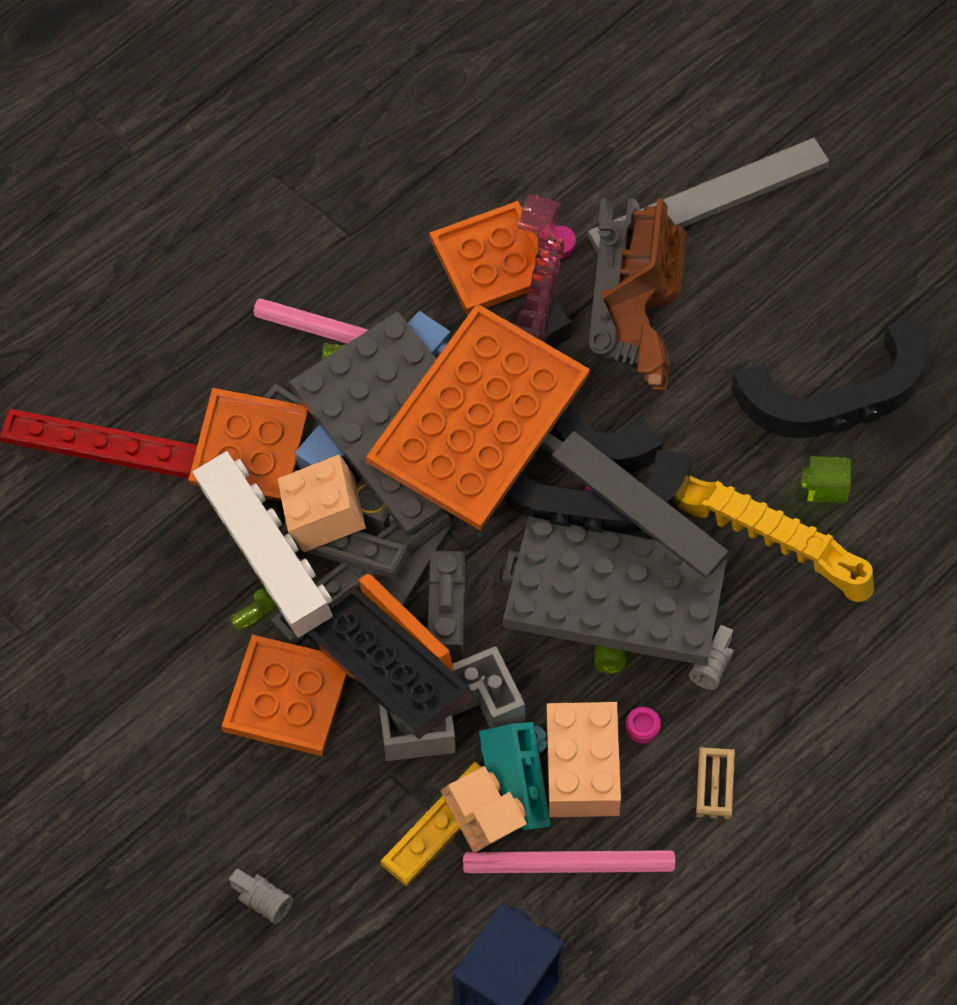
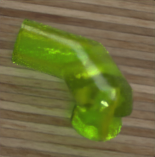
(254, 611)

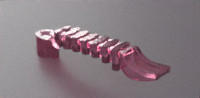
(540, 217)

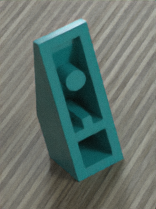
(514, 760)

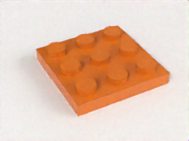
(487, 256)
(257, 432)
(285, 696)

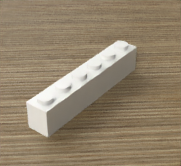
(263, 544)

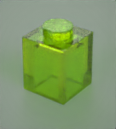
(827, 479)

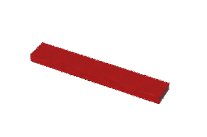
(98, 443)

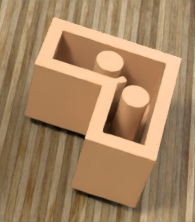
(481, 810)

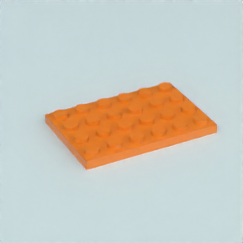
(478, 416)

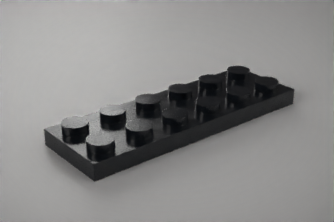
(389, 663)

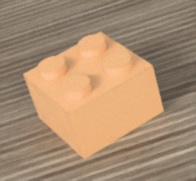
(321, 503)

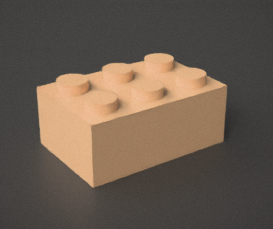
(583, 759)

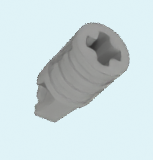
(719, 656)
(261, 896)

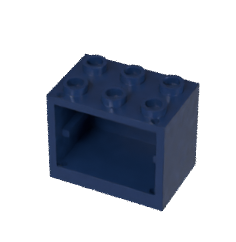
(510, 963)

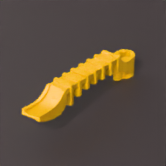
(830, 559)

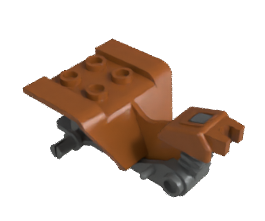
(636, 270)

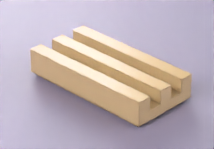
(714, 810)

